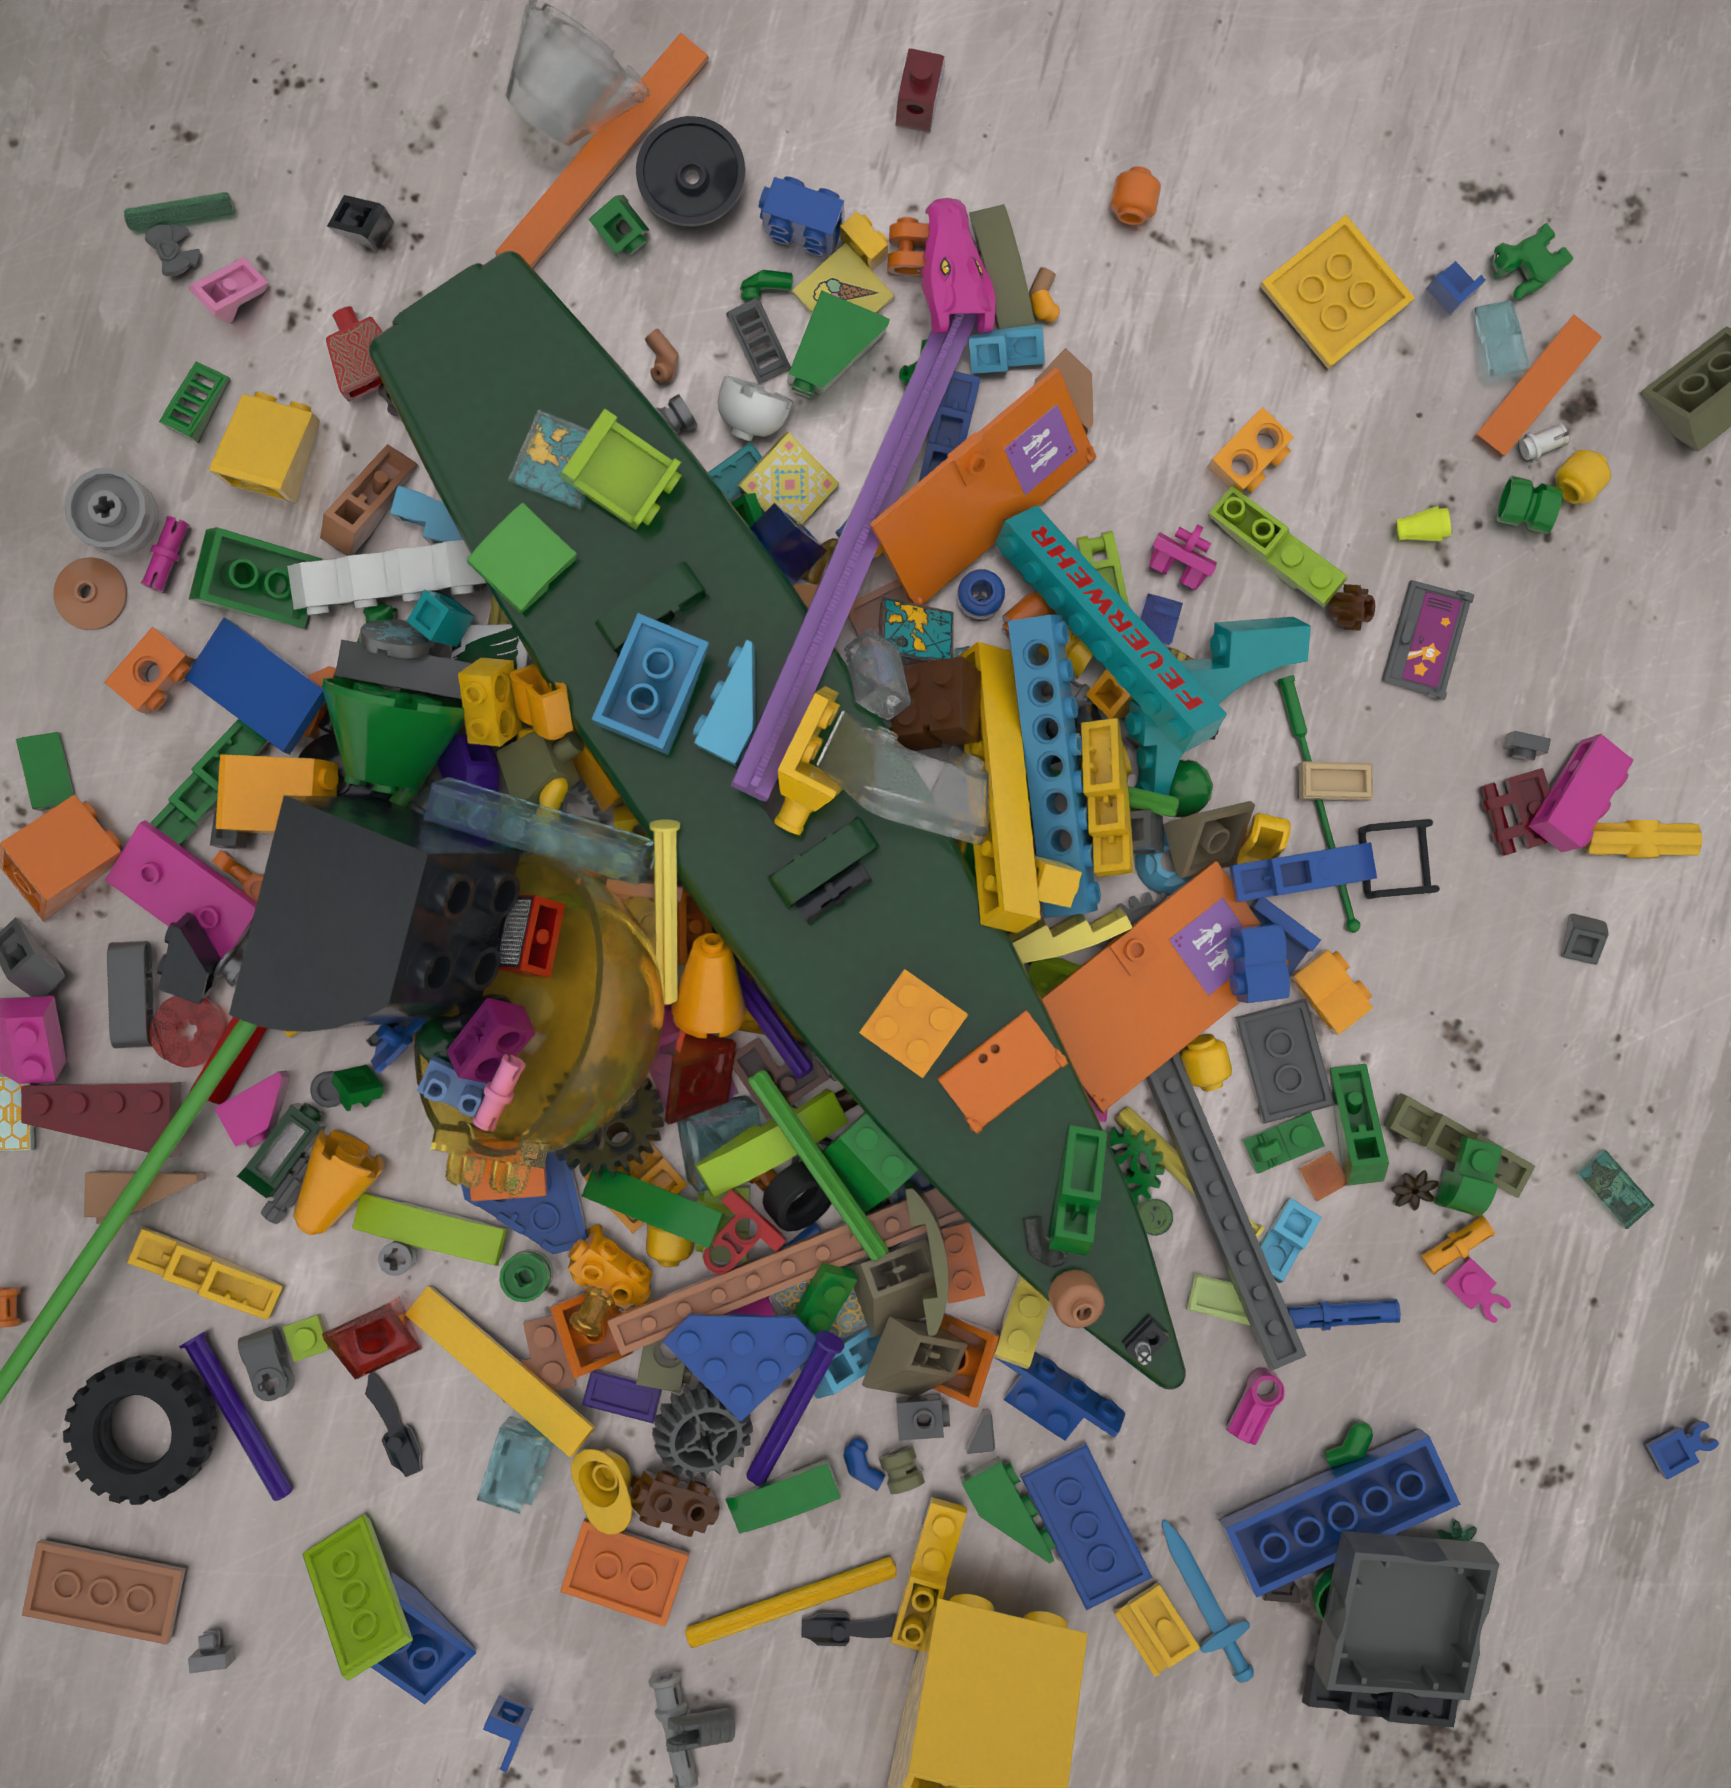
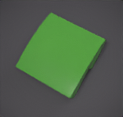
(521, 558)

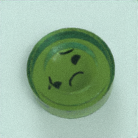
(1156, 1216)

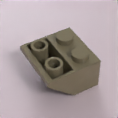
(894, 1284)
(911, 1360)

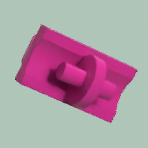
(1197, 564)

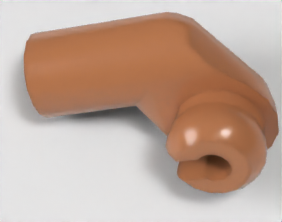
(666, 357)

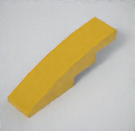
(1107, 797)
(204, 1273)

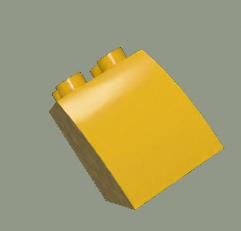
(990, 1700)

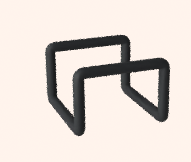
(1427, 888)

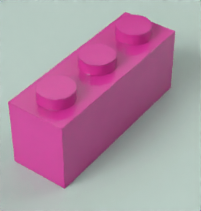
(1582, 793)

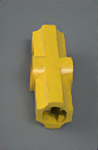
(1645, 839)

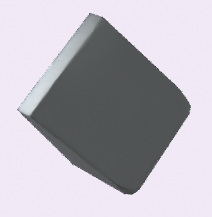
(1584, 939)
(982, 1435)

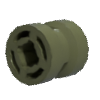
(901, 1469)

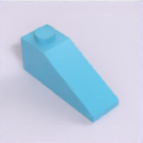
(849, 1364)

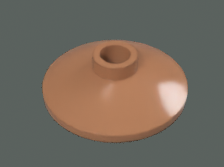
(103, 604)

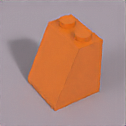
(58, 856)

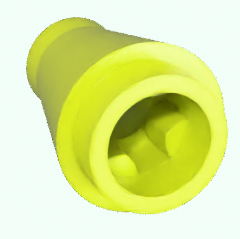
(1426, 525)

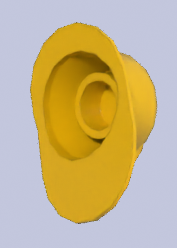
(603, 1488)

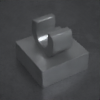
(211, 1654)

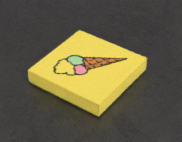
(846, 277)

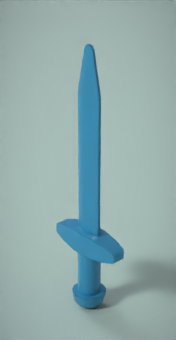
(1223, 1634)

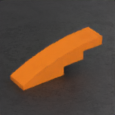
(1539, 385)

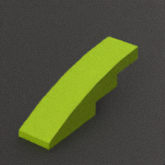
(767, 1146)
(429, 1229)

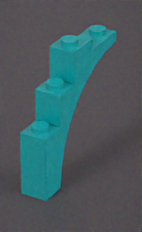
(1238, 655)

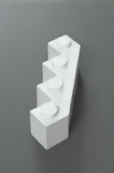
(382, 575)

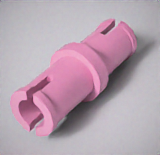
(498, 1092)

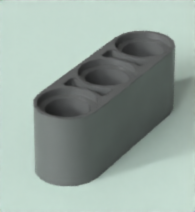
(130, 993)

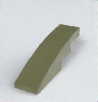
(1444, 1139)

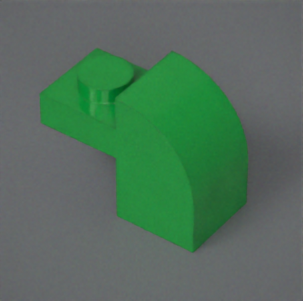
(1471, 1183)

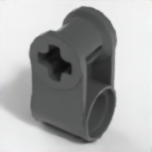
(265, 1360)

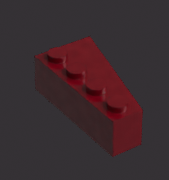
(105, 1112)

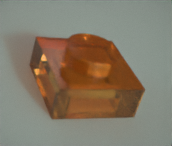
(1323, 1175)

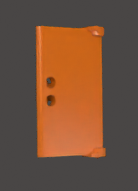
(1005, 1076)

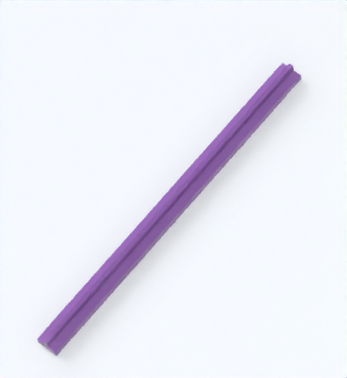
(850, 559)

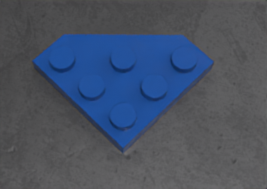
(548, 1220)
(741, 1354)

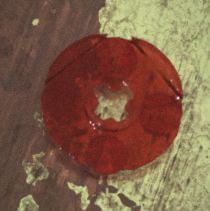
(178, 1049)

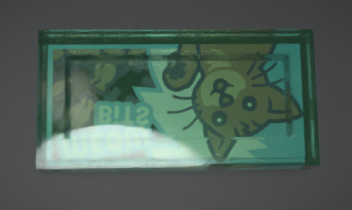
(1614, 1189)

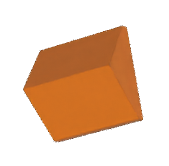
(584, 1351)
(976, 1361)

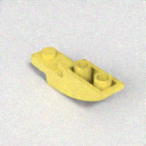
(1021, 1325)

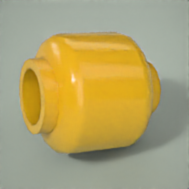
(1583, 476)
(1206, 1062)
(667, 1247)

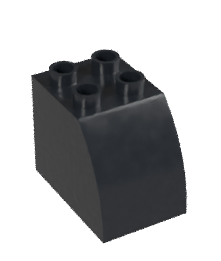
(371, 917)

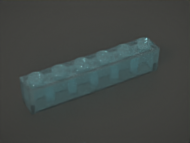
(540, 830)

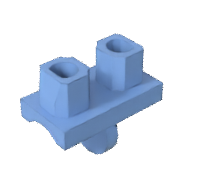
(443, 1085)

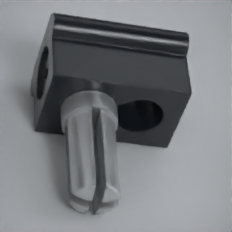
(1139, 1345)

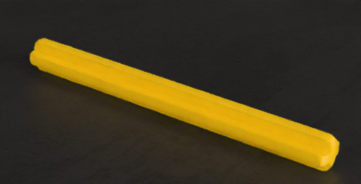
(791, 1602)

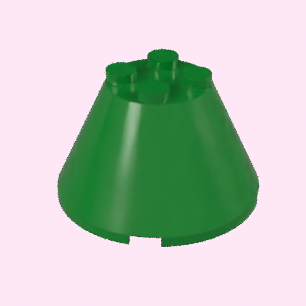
(389, 733)

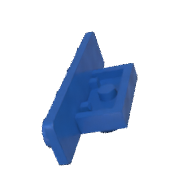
(1059, 1399)

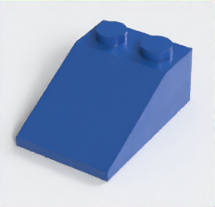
(434, 1653)

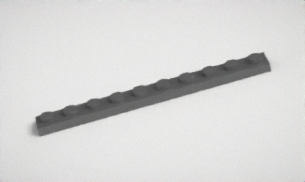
(1225, 1214)

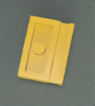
(1156, 1629)

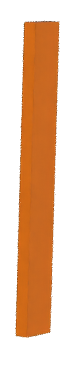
(604, 153)

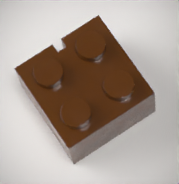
(943, 697)

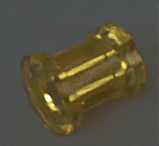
(592, 1311)

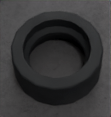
(783, 1190)

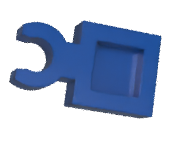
(1676, 1451)

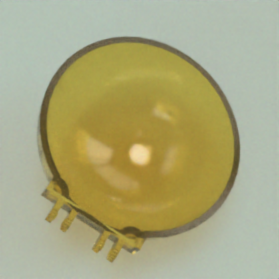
(592, 1041)

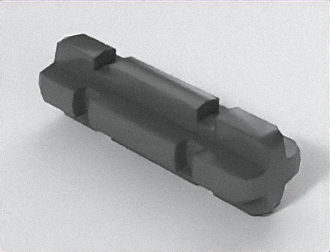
(286, 1193)

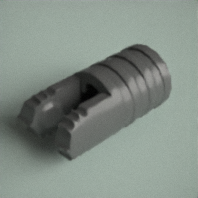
(703, 1730)

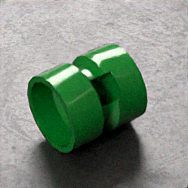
(1528, 504)
(526, 1275)

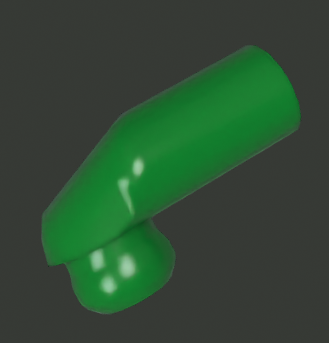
(764, 280)

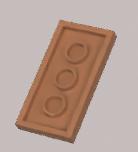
(103, 1591)

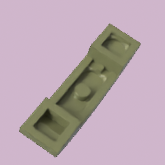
(1004, 266)
(923, 1213)

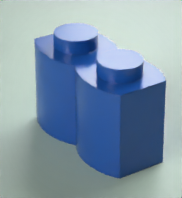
(1258, 963)

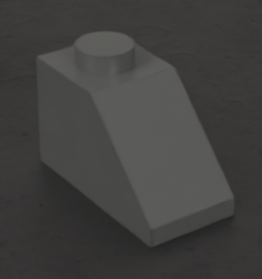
(28, 961)

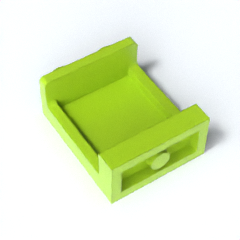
(620, 471)

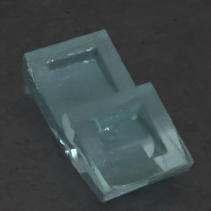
(1502, 338)

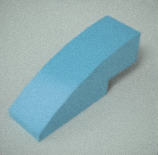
(424, 511)

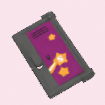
(1432, 627)

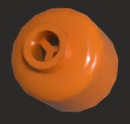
(1135, 195)

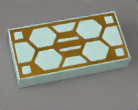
(13, 1133)

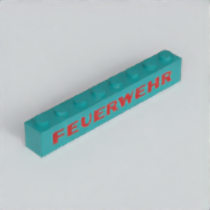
(1110, 629)

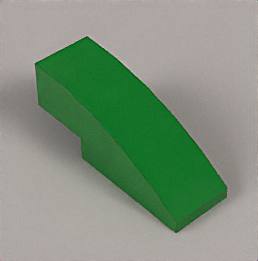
(1078, 1190)
(784, 1497)

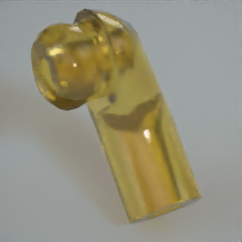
(814, 574)

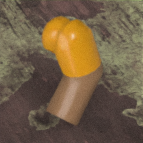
(1040, 298)

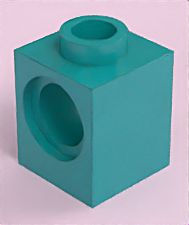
(440, 618)

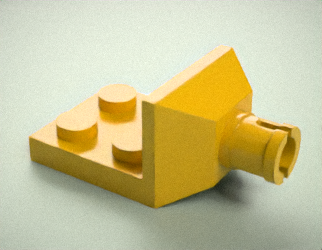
(801, 783)

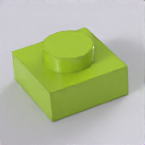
(306, 1337)

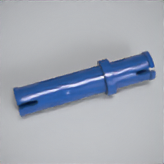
(1355, 1313)

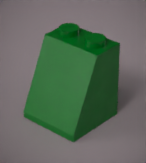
(833, 343)
(868, 1162)

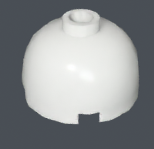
(751, 408)

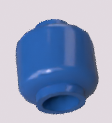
(980, 581)

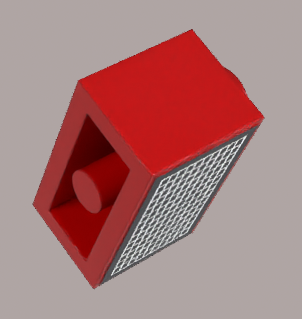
(530, 936)

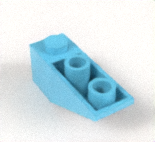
(733, 714)

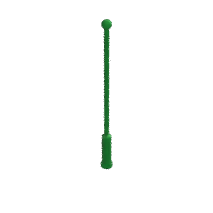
(1300, 730)

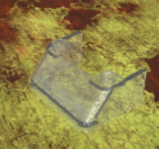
(906, 784)

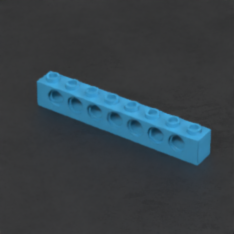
(1039, 749)

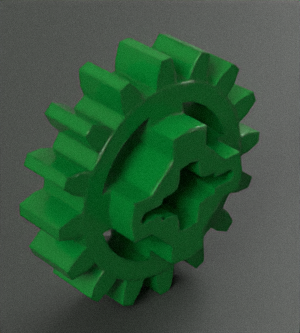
(1138, 1172)

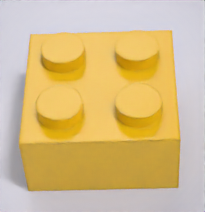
(864, 240)

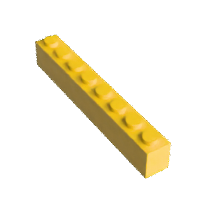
(1006, 856)

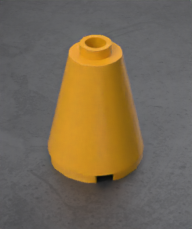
(709, 990)
(334, 1180)

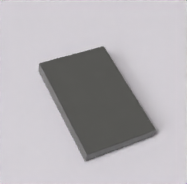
(1284, 1061)

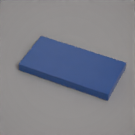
(256, 685)
(1086, 1526)

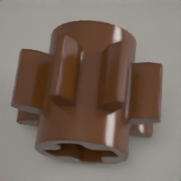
(1352, 607)

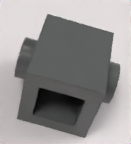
(911, 1407)

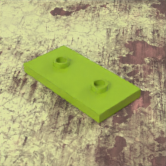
(356, 1597)

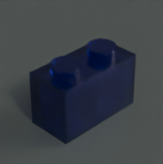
(788, 542)

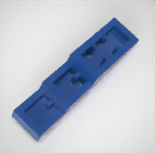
(951, 420)

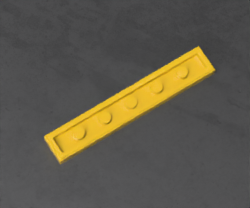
(500, 1371)

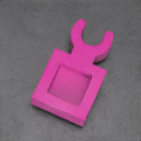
(1473, 1286)

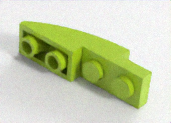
(1276, 548)

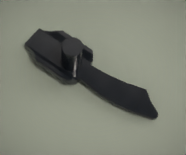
(399, 1440)
(836, 1628)

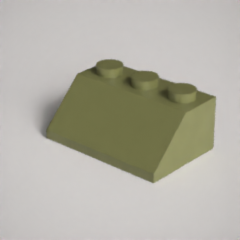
(1696, 393)

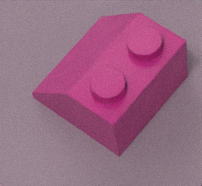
(30, 1040)

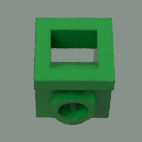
(608, 221)

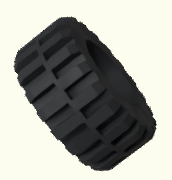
(102, 1459)

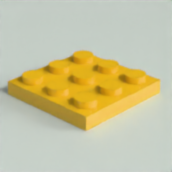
(1337, 291)

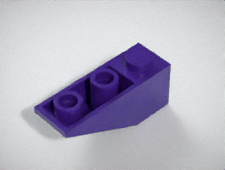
(470, 764)

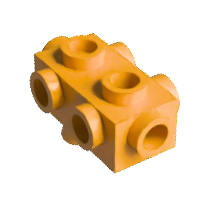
(606, 1266)

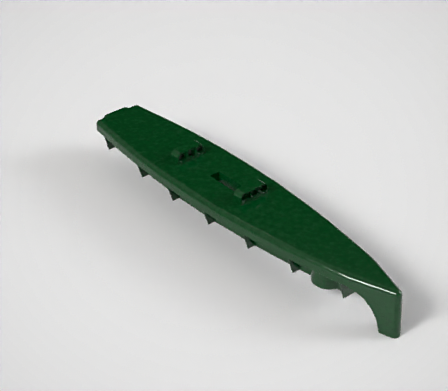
(467, 383)

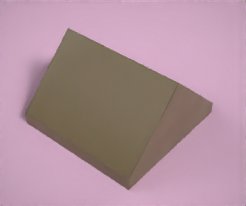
(1208, 837)

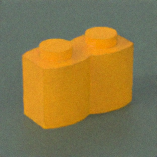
(539, 705)
(1332, 991)

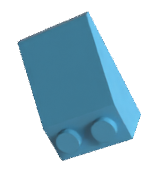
(651, 684)

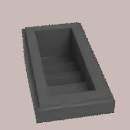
(743, 312)

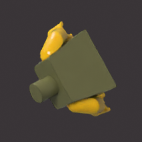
(539, 767)

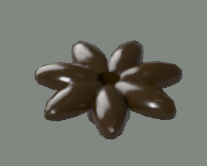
(1414, 1190)

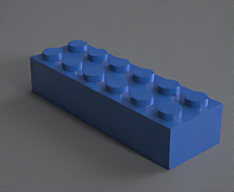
(1303, 1524)

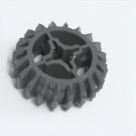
(681, 1440)

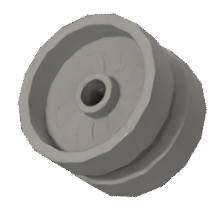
(111, 512)

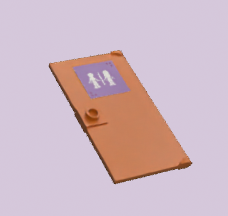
(982, 483)
(1150, 988)

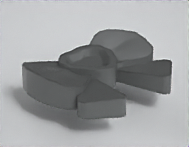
(164, 240)

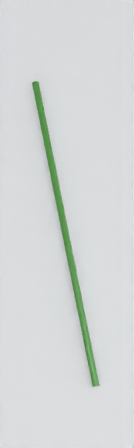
(132, 1193)

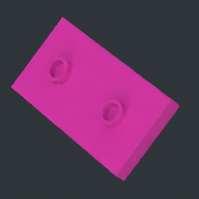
(173, 882)

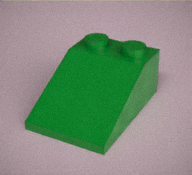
(247, 577)

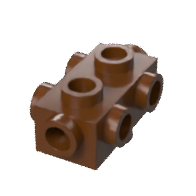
(671, 1501)

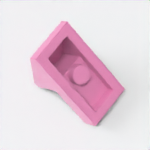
(229, 288)

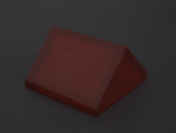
(699, 1075)
(373, 1338)

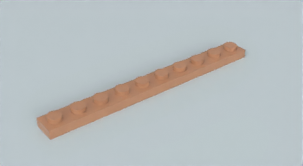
(768, 1274)

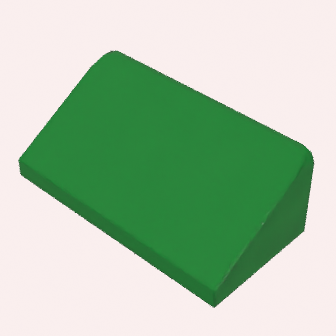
(45, 770)

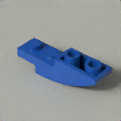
(1303, 872)

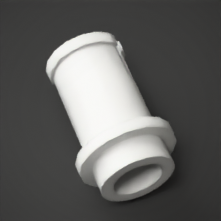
(1535, 445)

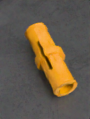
(1457, 1244)

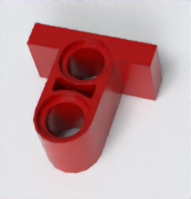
(734, 1241)

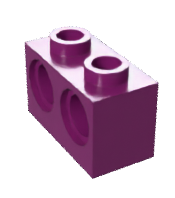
(491, 1033)

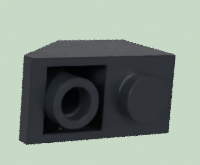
(189, 961)

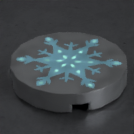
(396, 637)

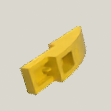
(928, 1571)

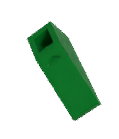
(1000, 1504)

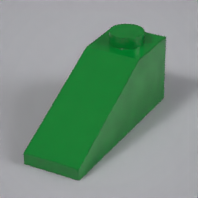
(1358, 1125)

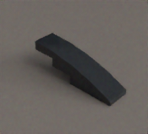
(1391, 1706)

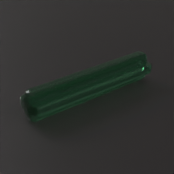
(178, 210)

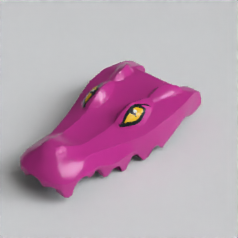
(953, 271)

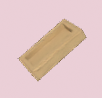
(1335, 781)

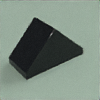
(361, 222)

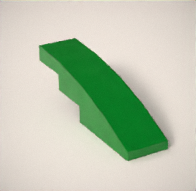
(199, 792)
(655, 1206)

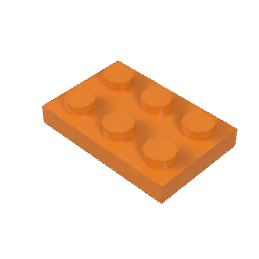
(625, 1573)

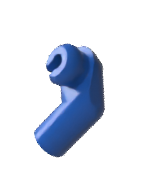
(858, 1466)

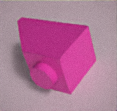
(254, 1111)

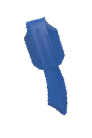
(393, 1043)

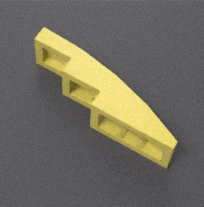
(1068, 936)

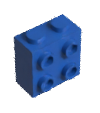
(802, 215)

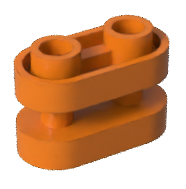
(907, 235)

